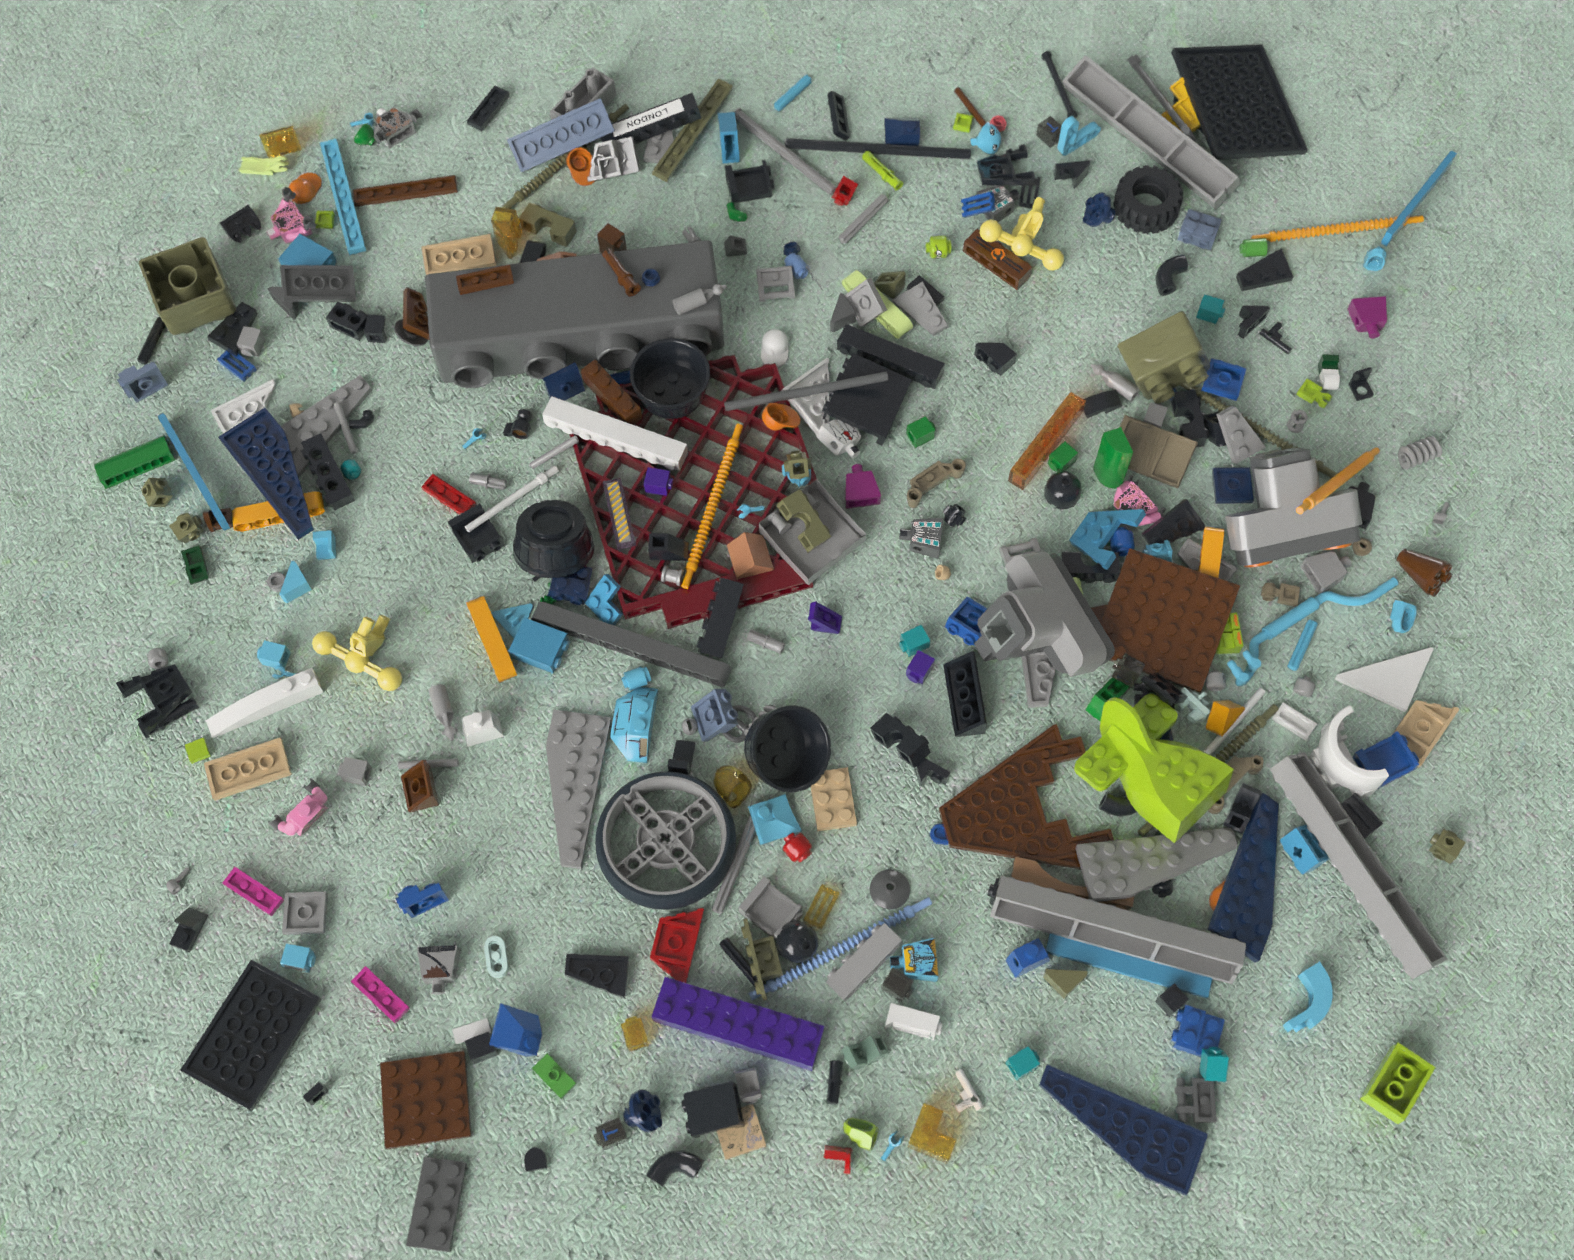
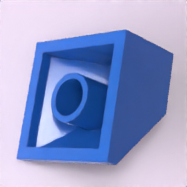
(516, 1031)

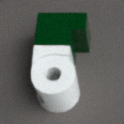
(1328, 372)

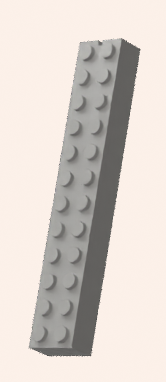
(1151, 132)
(1358, 865)
(1118, 929)

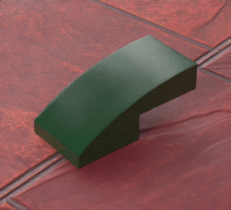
(195, 565)

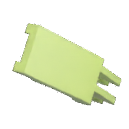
(262, 166)

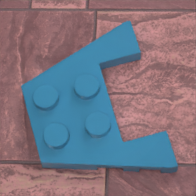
(1099, 528)

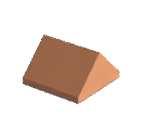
(749, 555)

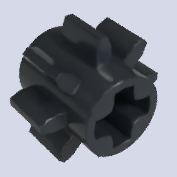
(954, 515)

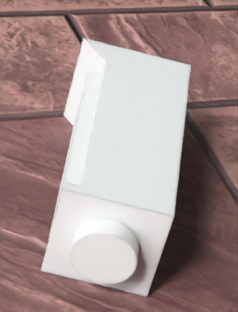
(913, 1021)

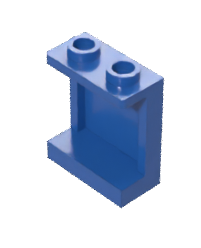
(1389, 755)

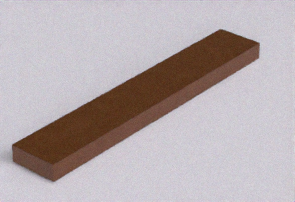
(405, 191)

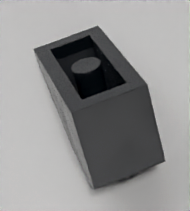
(1214, 429)

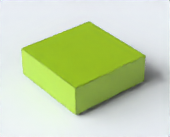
(963, 122)
(324, 219)
(197, 750)

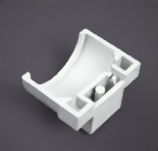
(1337, 764)

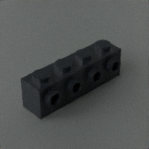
(720, 617)

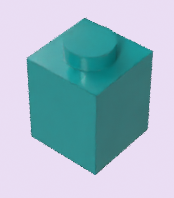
(1210, 309)
(914, 640)
(1023, 1062)
(1214, 1064)

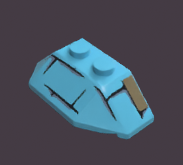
(634, 723)

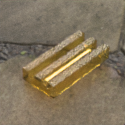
(829, 891)

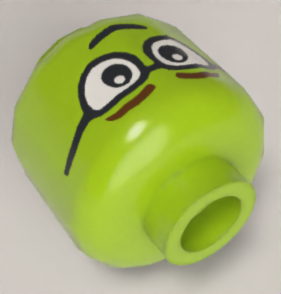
(938, 246)

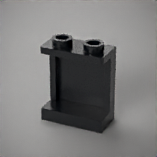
(749, 183)
(480, 540)
(712, 1109)

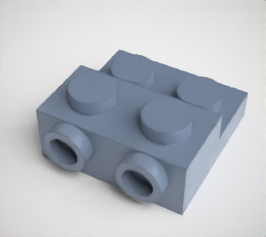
(1199, 229)
(141, 382)
(714, 714)

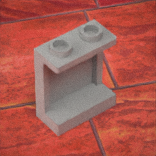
(769, 908)

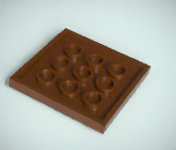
(425, 1100)

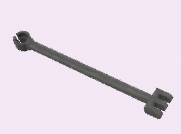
(1135, 63)

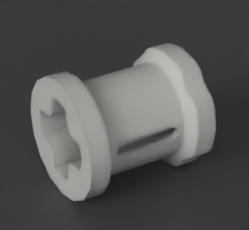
(1296, 420)
(672, 575)

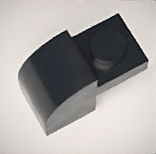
(1242, 808)

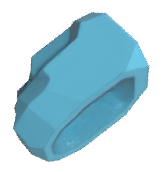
(1375, 259)
(1402, 616)

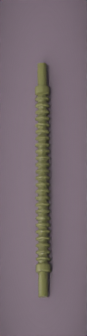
(520, 195)
(1257, 428)
(1259, 722)

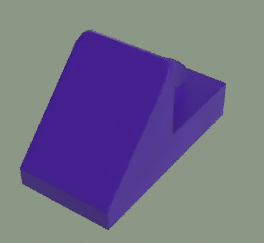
(824, 619)

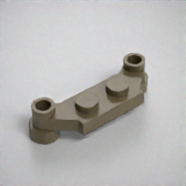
(932, 477)
(1241, 767)

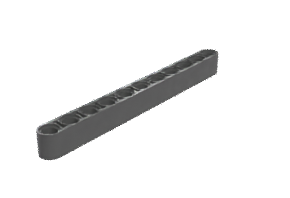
(633, 644)

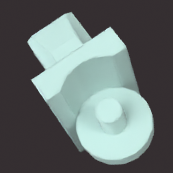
(1196, 704)

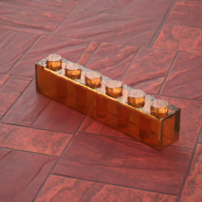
(1046, 441)

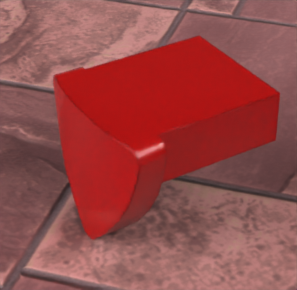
(839, 1153)

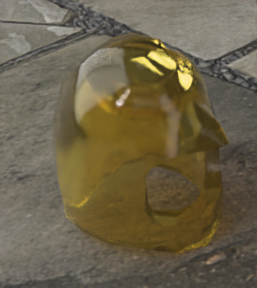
(730, 779)

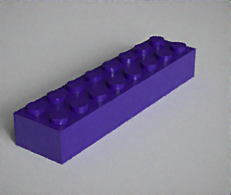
(738, 1023)

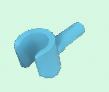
(368, 118)
(475, 433)
(746, 509)
(283, 673)
(892, 1143)

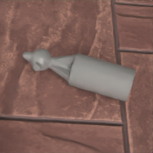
(696, 298)
(1117, 382)
(442, 709)

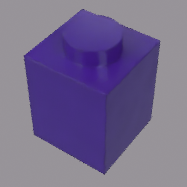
(658, 481)
(920, 667)

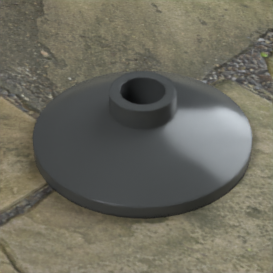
(408, 337)
(889, 899)

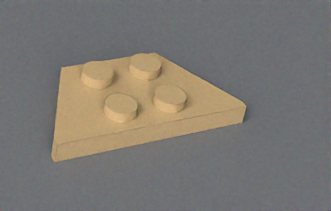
(1424, 726)

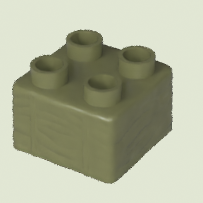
(187, 286)
(1165, 358)

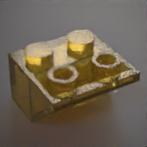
(280, 141)
(506, 229)

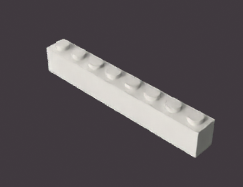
(615, 433)

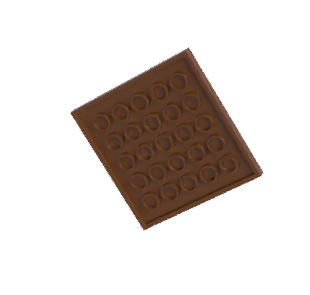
(1168, 617)

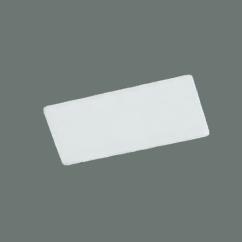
(471, 1030)

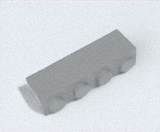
(864, 962)

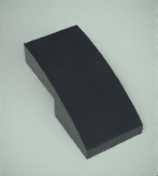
(1101, 402)

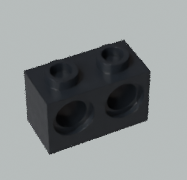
(347, 323)

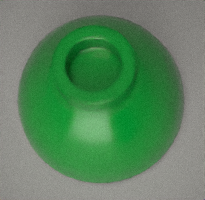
(365, 135)

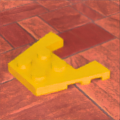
(1183, 107)

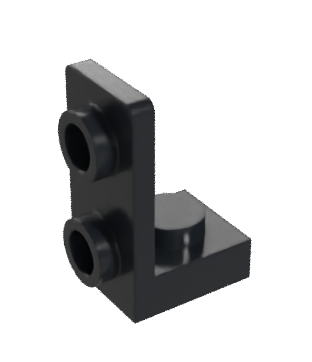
(682, 757)

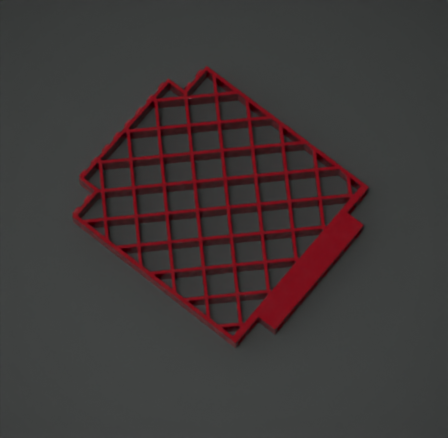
(691, 604)

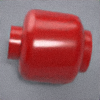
(797, 847)

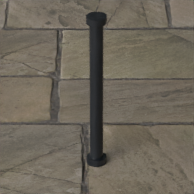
(1046, 56)

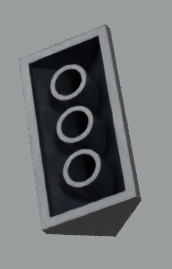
(965, 696)

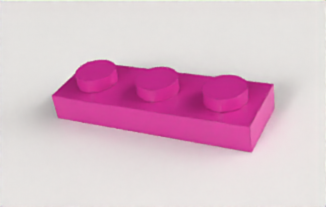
(253, 891)
(380, 994)

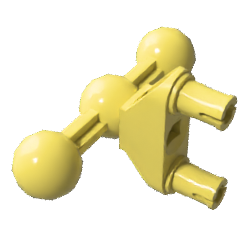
(1022, 236)
(363, 645)

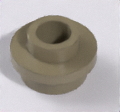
(1358, 550)

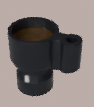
(520, 427)

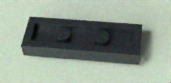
(488, 108)
(838, 115)

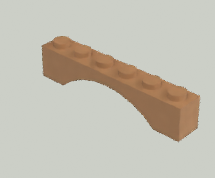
(1030, 871)

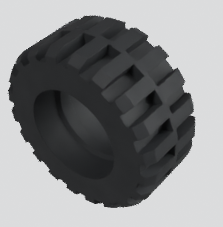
(1153, 182)

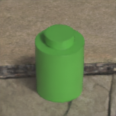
(1253, 247)

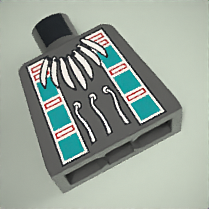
(1003, 202)
(924, 536)

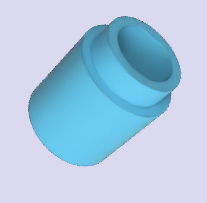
(636, 678)

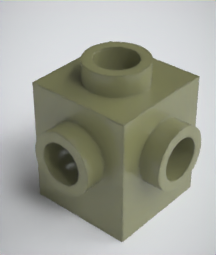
(800, 470)
(157, 492)
(187, 527)
(1446, 845)

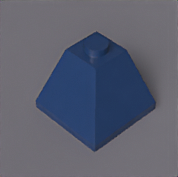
(902, 131)

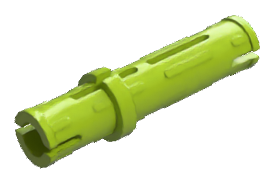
(886, 174)

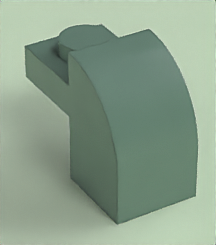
(865, 1052)

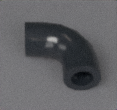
(1166, 272)
(1116, 805)
(673, 1162)

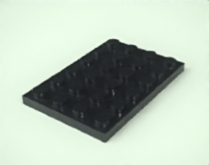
(251, 1035)

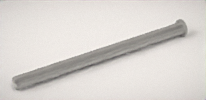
(783, 151)

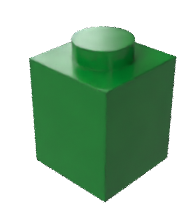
(920, 431)
(1062, 457)

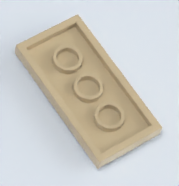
(459, 255)
(247, 769)

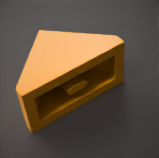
(1223, 716)

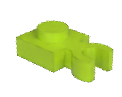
(1312, 392)

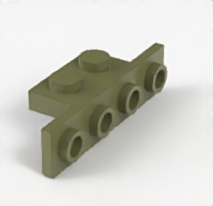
(765, 959)

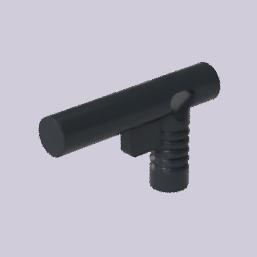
(1275, 337)

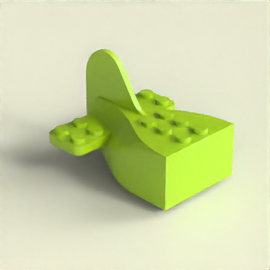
(1162, 778)

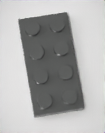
(317, 283)
(436, 1204)

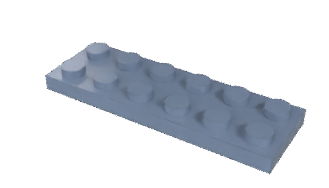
(561, 135)

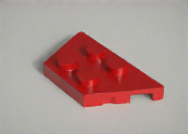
(676, 943)

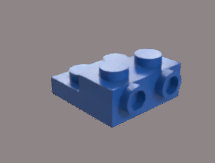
(1224, 379)
(964, 621)
(416, 902)
(1196, 1030)

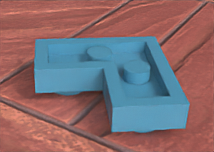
(601, 603)

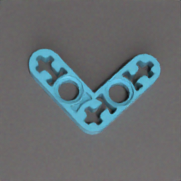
(1072, 138)

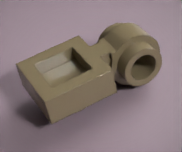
(1286, 593)

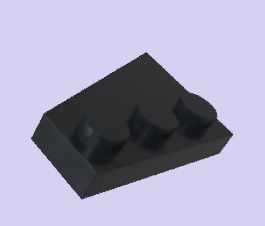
(1265, 272)
(229, 330)
(1175, 524)
(599, 971)

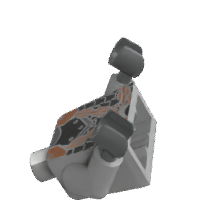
(395, 125)

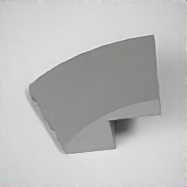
(614, 159)

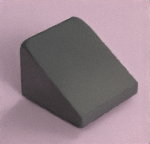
(735, 246)

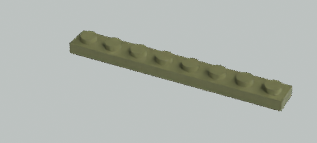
(692, 131)

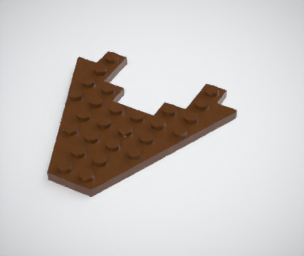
(1004, 813)

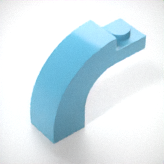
(1320, 998)

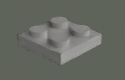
(866, 302)
(304, 913)

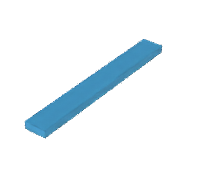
(1418, 198)
(194, 473)
(1129, 965)

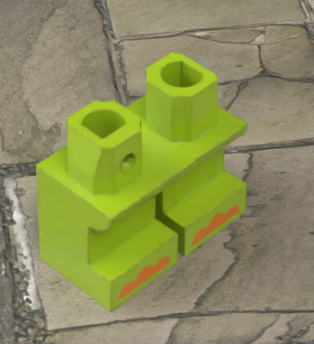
(1231, 639)

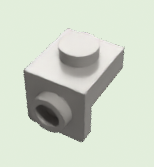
(748, 1085)

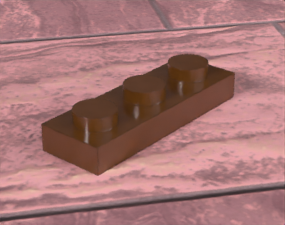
(484, 279)

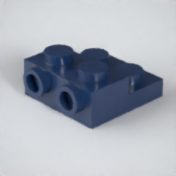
(571, 587)

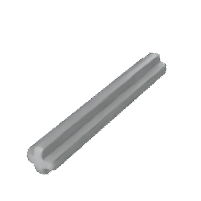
(863, 218)

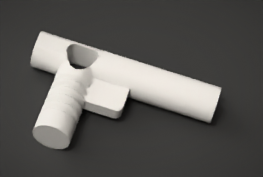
(967, 1094)

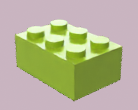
(1397, 1083)

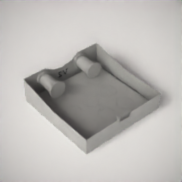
(783, 535)

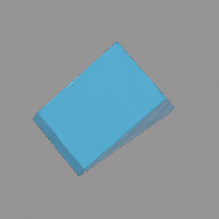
(294, 584)

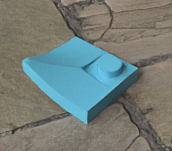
(773, 819)

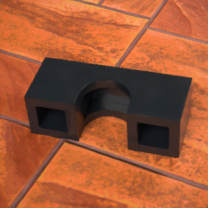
(1188, 405)
(1090, 574)
(911, 746)

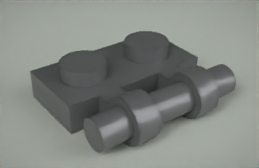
(1203, 1100)

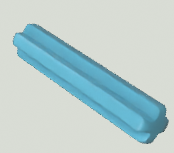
(795, 90)
(1302, 645)

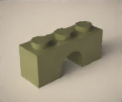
(536, 217)
(798, 506)

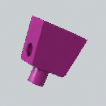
(1368, 315)
(861, 488)

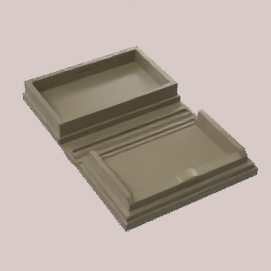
(1157, 451)

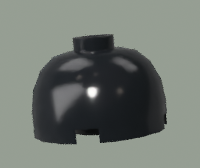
(1063, 490)
(797, 942)

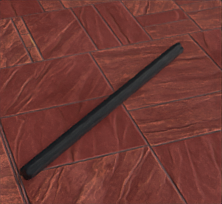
(876, 148)

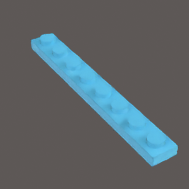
(343, 197)

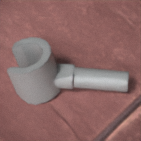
(1440, 517)
(173, 885)

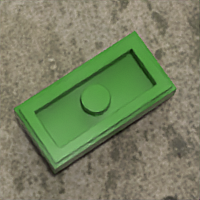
(554, 1076)

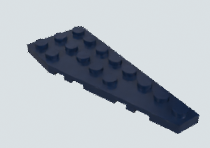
(266, 458)
(1248, 893)
(1145, 1139)

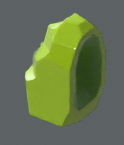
(861, 1132)

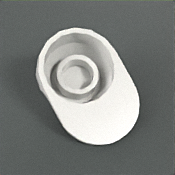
(774, 347)

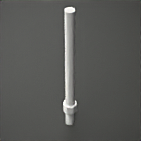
(540, 479)
(1248, 706)

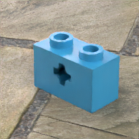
(1304, 849)

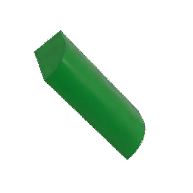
(1113, 458)
(134, 462)

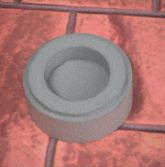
(275, 581)

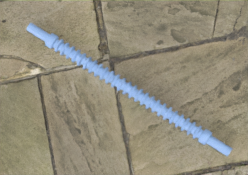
(908, 912)

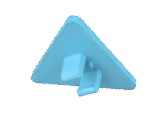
(512, 617)

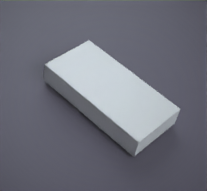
(1294, 721)

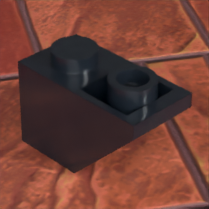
(995, 356)
(667, 547)

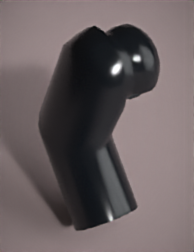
(367, 418)

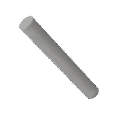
(345, 427)
(555, 451)
(432, 763)

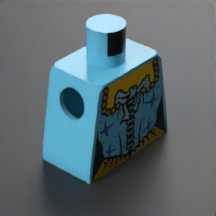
(918, 960)

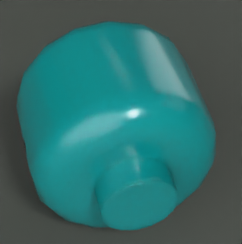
(350, 469)

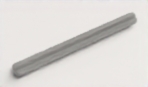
(731, 876)

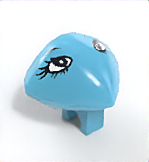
(988, 139)

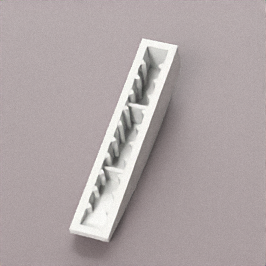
(266, 702)

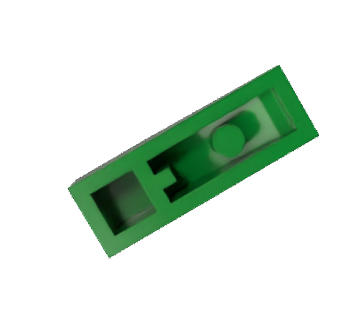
(1111, 689)

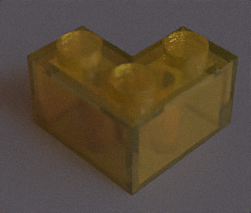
(926, 1139)

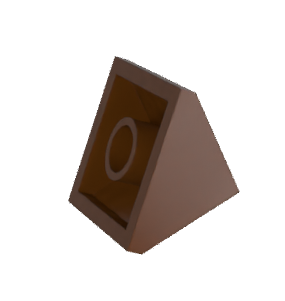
(419, 787)

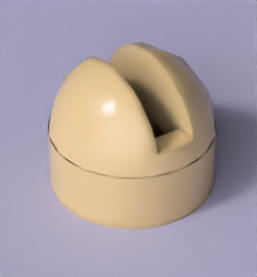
(294, 409)
(942, 572)

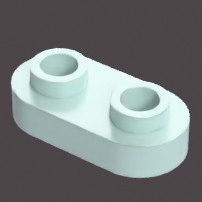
(497, 957)

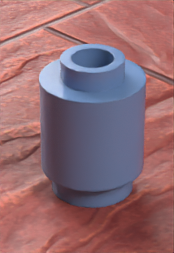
(798, 265)

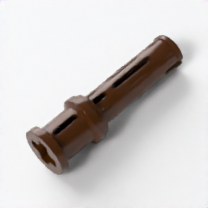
(625, 277)

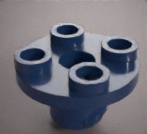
(1098, 210)
(643, 1111)

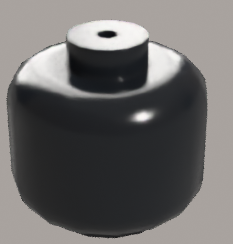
(1163, 889)

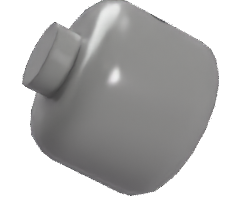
(157, 658)
(1216, 681)
(1304, 686)

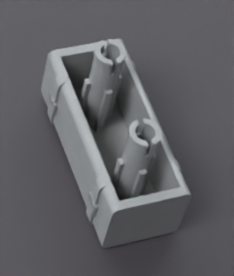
(590, 88)

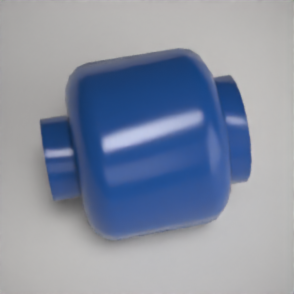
(1122, 541)

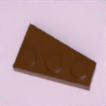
(415, 313)

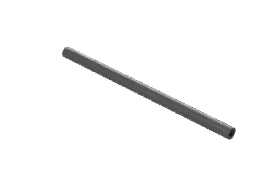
(806, 391)

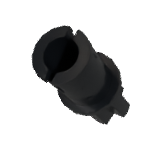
(834, 1081)

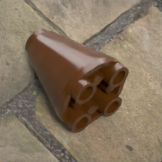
(1425, 570)

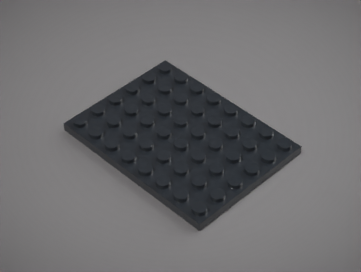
(1238, 101)

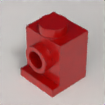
(848, 188)

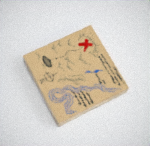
(743, 1139)

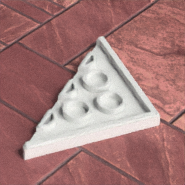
(243, 406)
(811, 406)
(1390, 680)

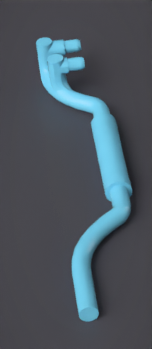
(1294, 616)

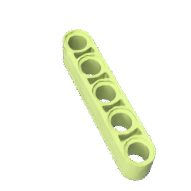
(893, 319)

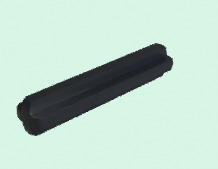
(151, 341)
(739, 960)

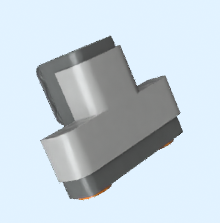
(1275, 528)
(1043, 615)

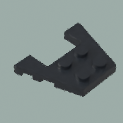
(1000, 171)
(164, 688)

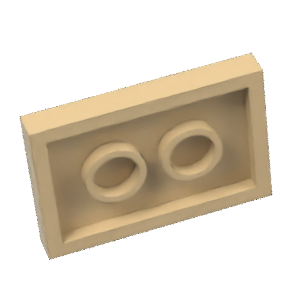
(833, 800)

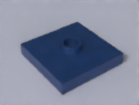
(564, 383)
(1232, 485)

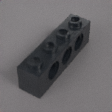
(317, 446)

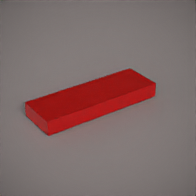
(447, 494)

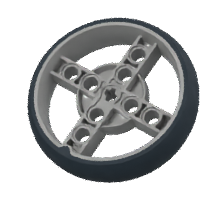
(630, 798)

